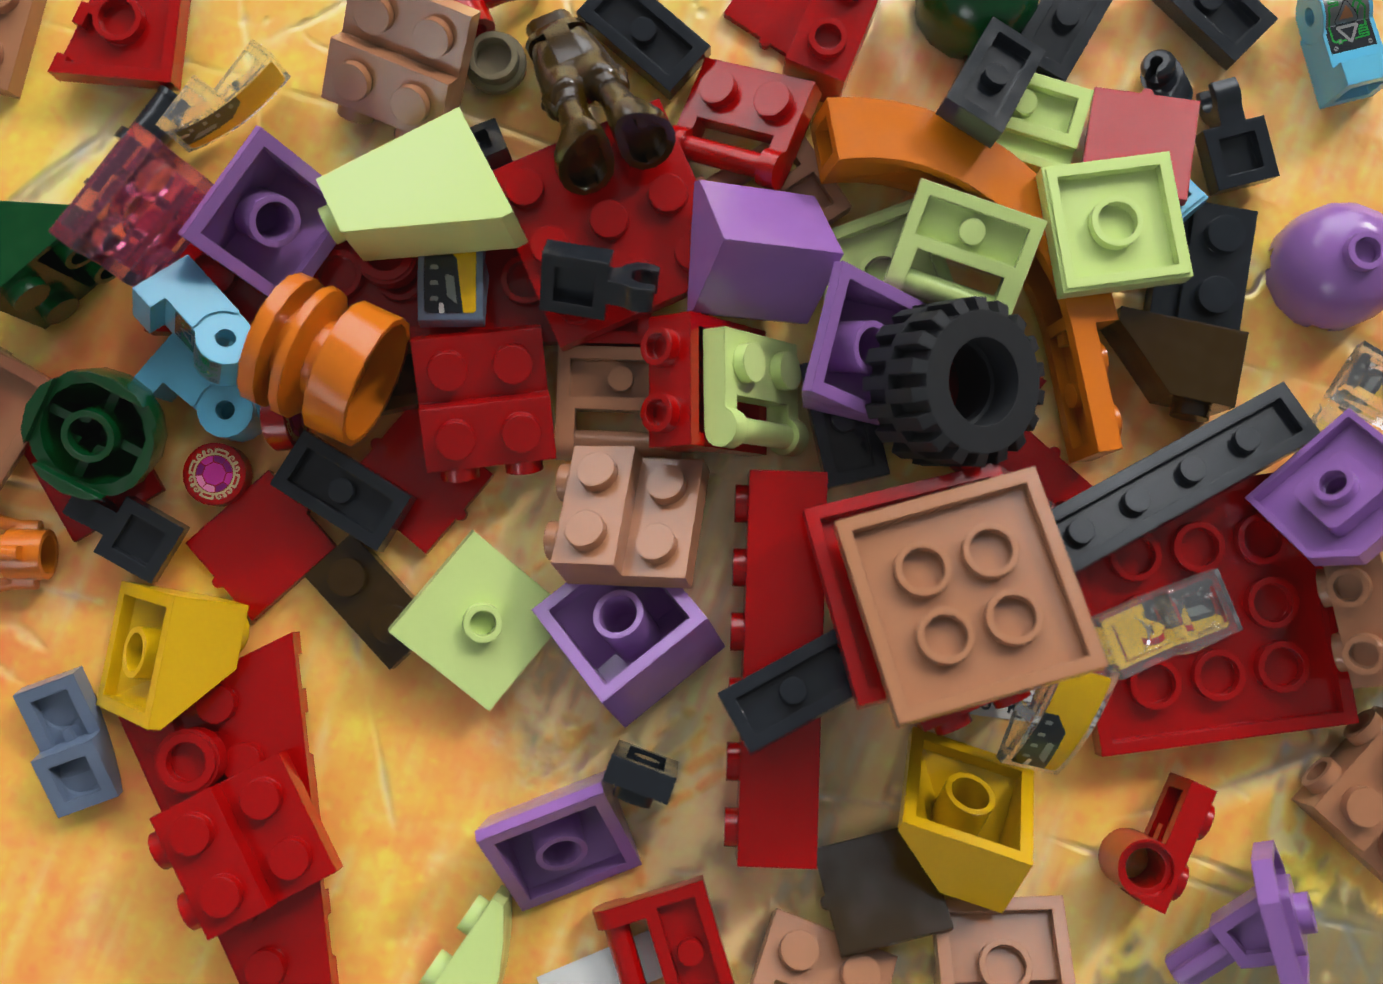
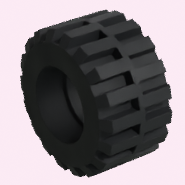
(994, 376)

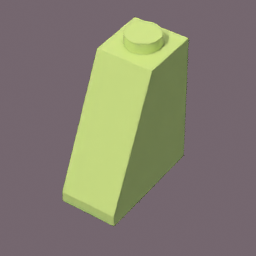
(420, 197)

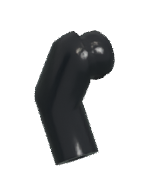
(1165, 75)

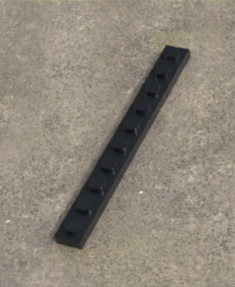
(1092, 528)

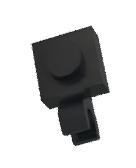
(1234, 149)
(584, 283)
(133, 535)

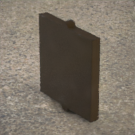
(878, 893)

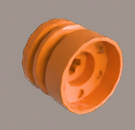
(323, 358)

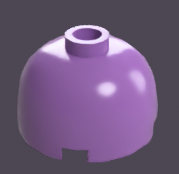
(1329, 266)

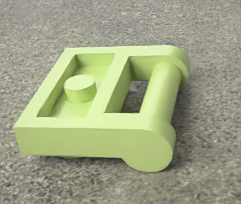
(968, 233)
(756, 372)

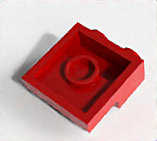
(676, 389)
(483, 401)
(243, 845)

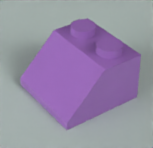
(629, 641)

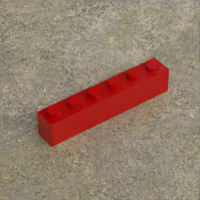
(781, 612)

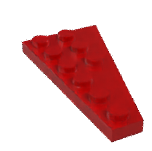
(256, 716)

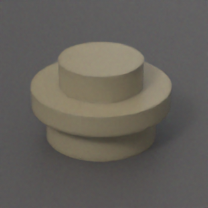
(497, 63)

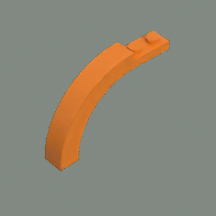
(901, 144)

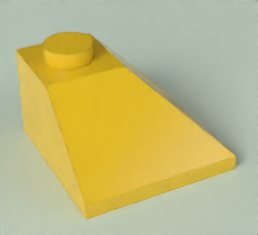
(168, 651)
(967, 819)

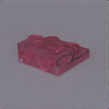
(134, 208)

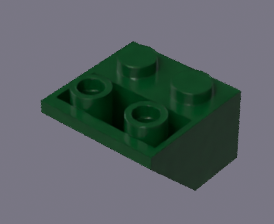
(39, 272)

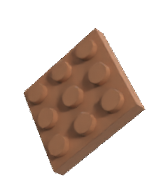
(968, 597)

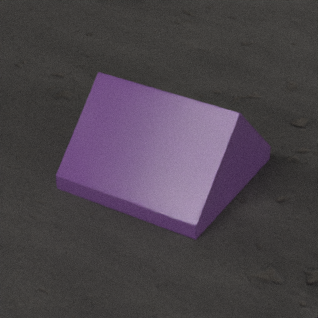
(263, 215)
(758, 253)
(849, 320)
(559, 841)

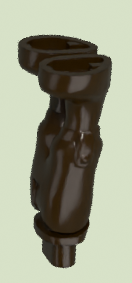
(580, 73)

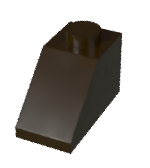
(1180, 361)

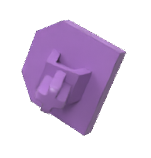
(1330, 494)
(1255, 929)

